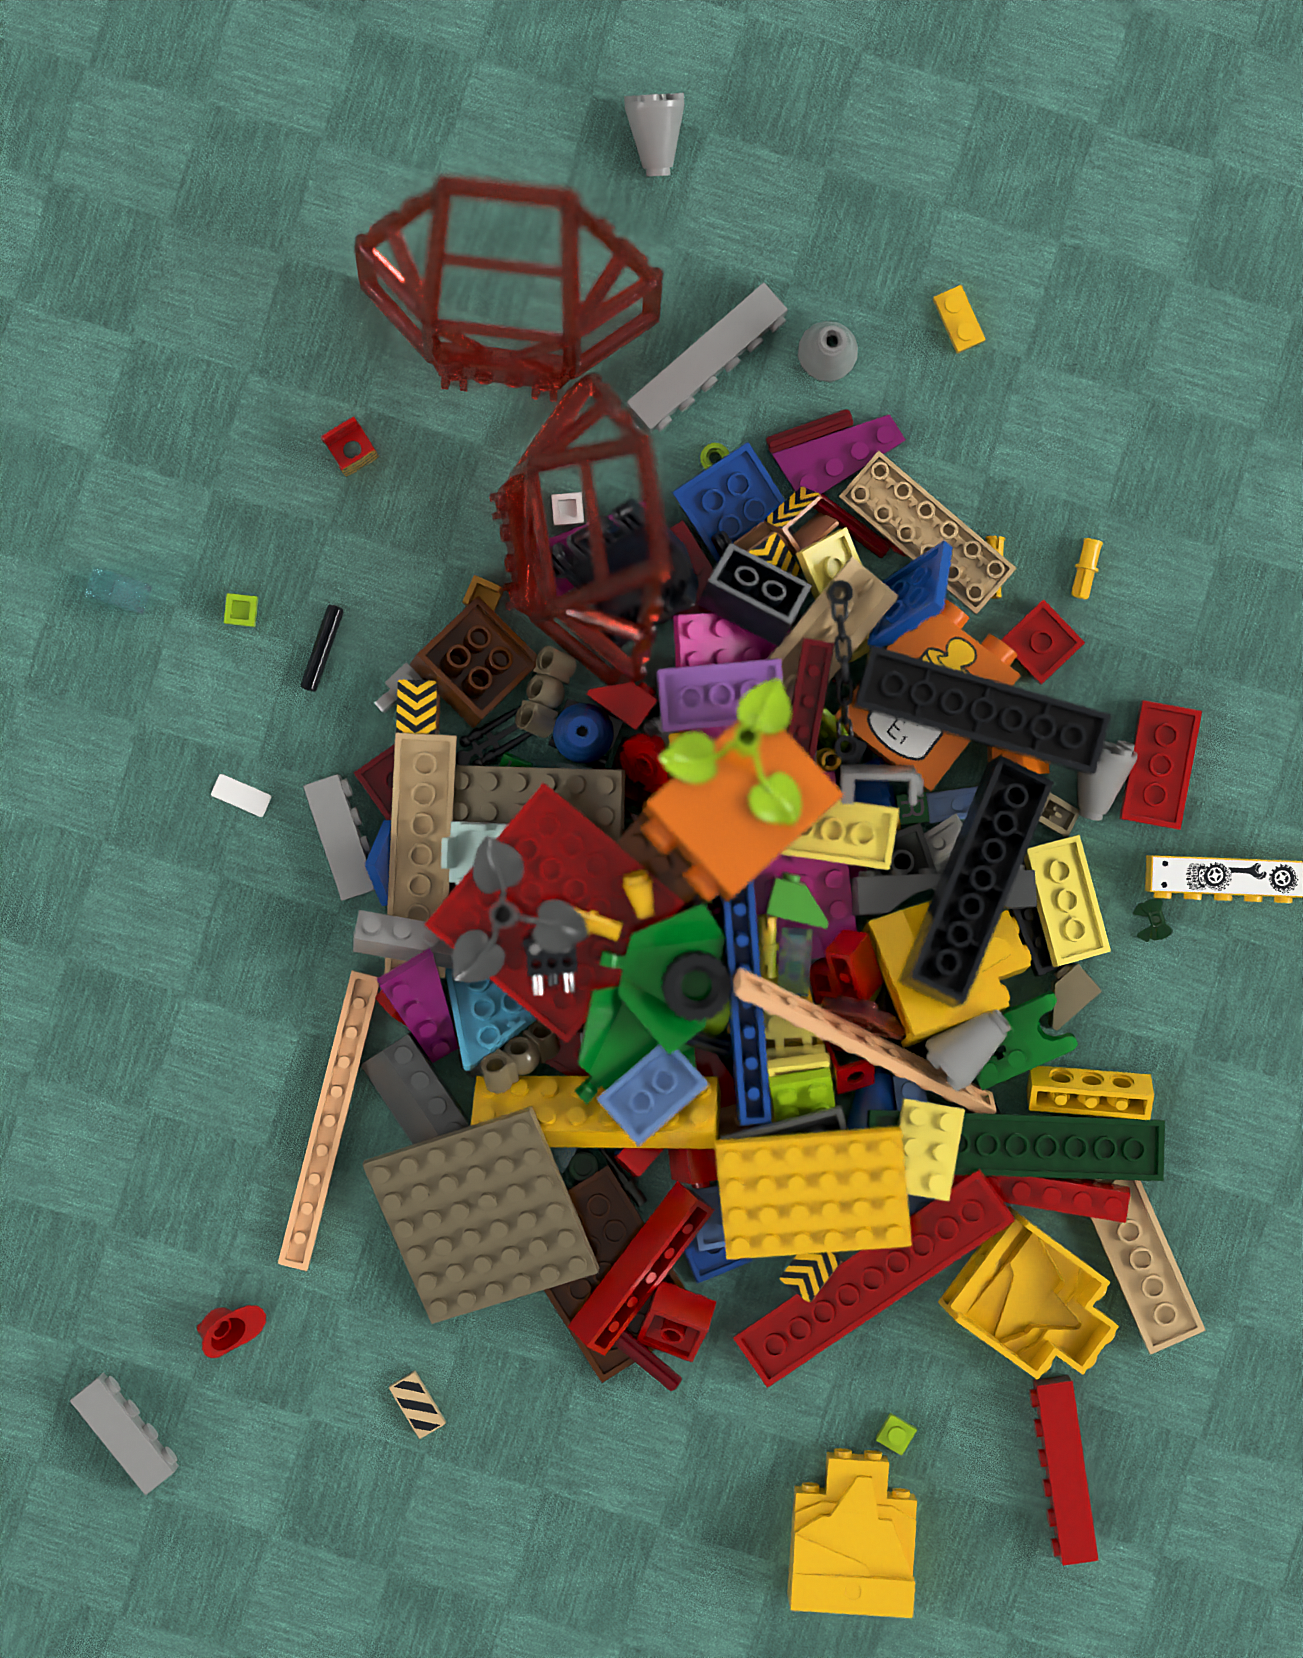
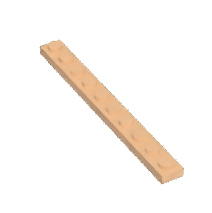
(858, 1041)
(329, 1121)

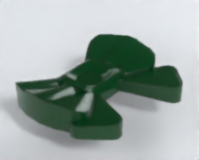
(1158, 929)

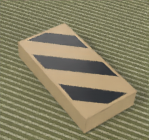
(417, 1404)

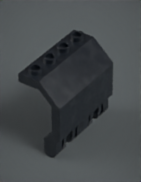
(624, 550)

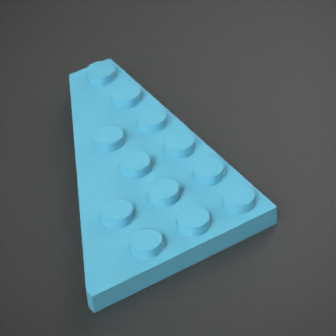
(484, 1018)

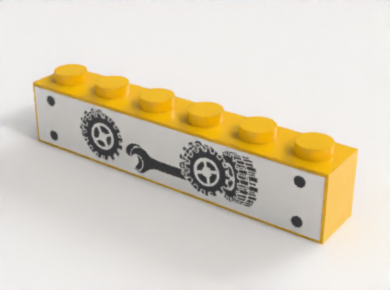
(1224, 878)

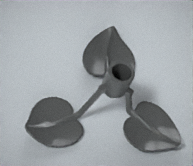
(557, 923)

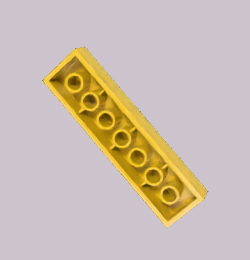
(573, 1123)

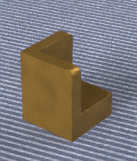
(486, 590)

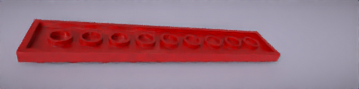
(874, 1280)

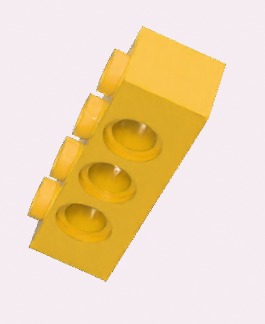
(1090, 1092)

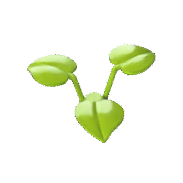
(762, 708)

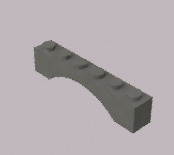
(883, 893)

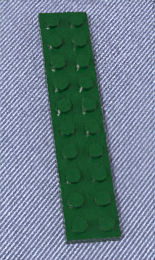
(1053, 1146)

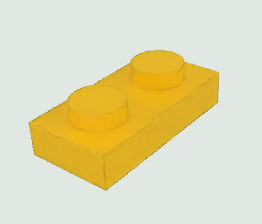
(959, 319)

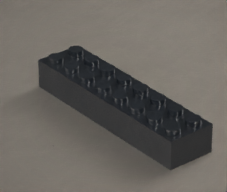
(982, 710)
(976, 882)

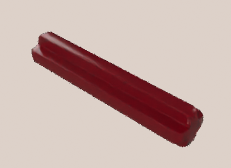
(809, 431)
(855, 528)
(648, 1361)

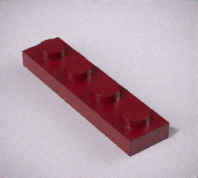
(810, 693)

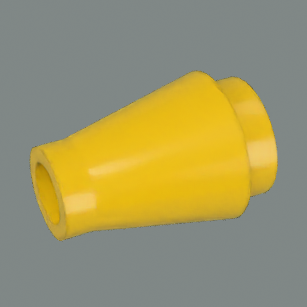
(640, 892)

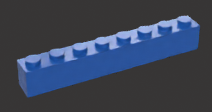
(746, 1018)

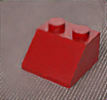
(626, 701)
(676, 1321)

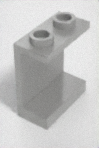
(879, 772)

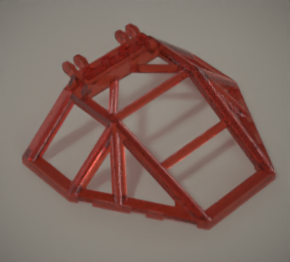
(471, 360)
(532, 575)

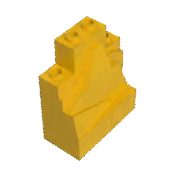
(922, 1015)
(1031, 1300)
(853, 1540)

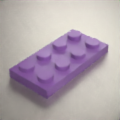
(709, 693)

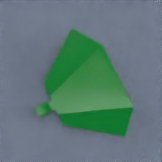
(646, 962)
(613, 1042)

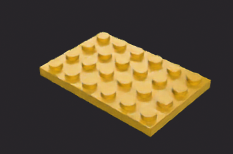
(813, 1192)

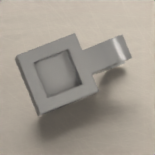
(387, 700)

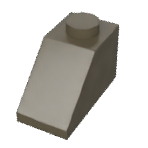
(1073, 992)

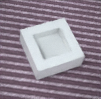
(567, 509)

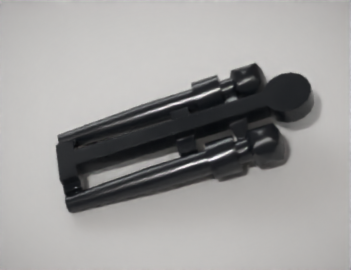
(463, 757)

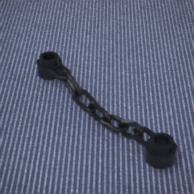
(844, 660)

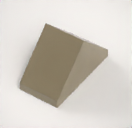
(1058, 815)

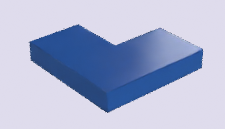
(378, 862)

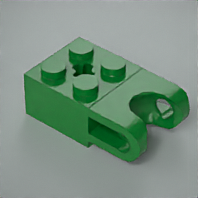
(1025, 1042)

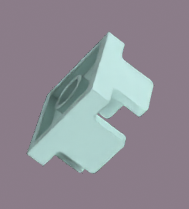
(461, 847)

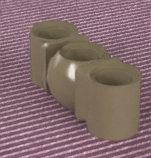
(545, 691)
(519, 1057)

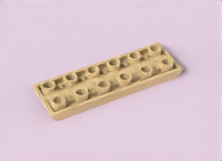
(919, 522)
(865, 609)

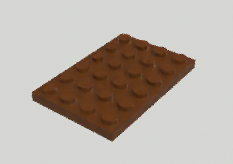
(610, 1226)

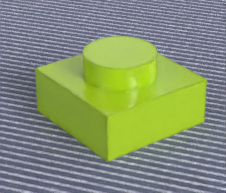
(241, 610)
(896, 1434)

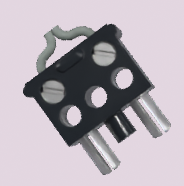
(533, 952)

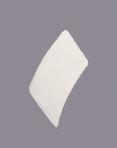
(241, 795)

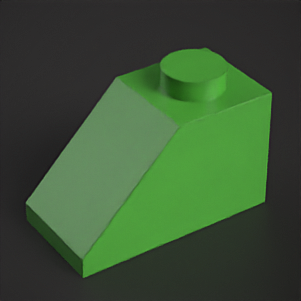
(794, 901)

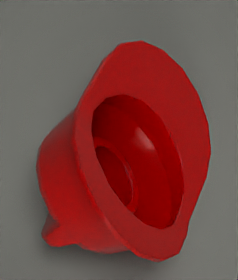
(228, 1329)

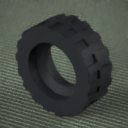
(713, 1002)

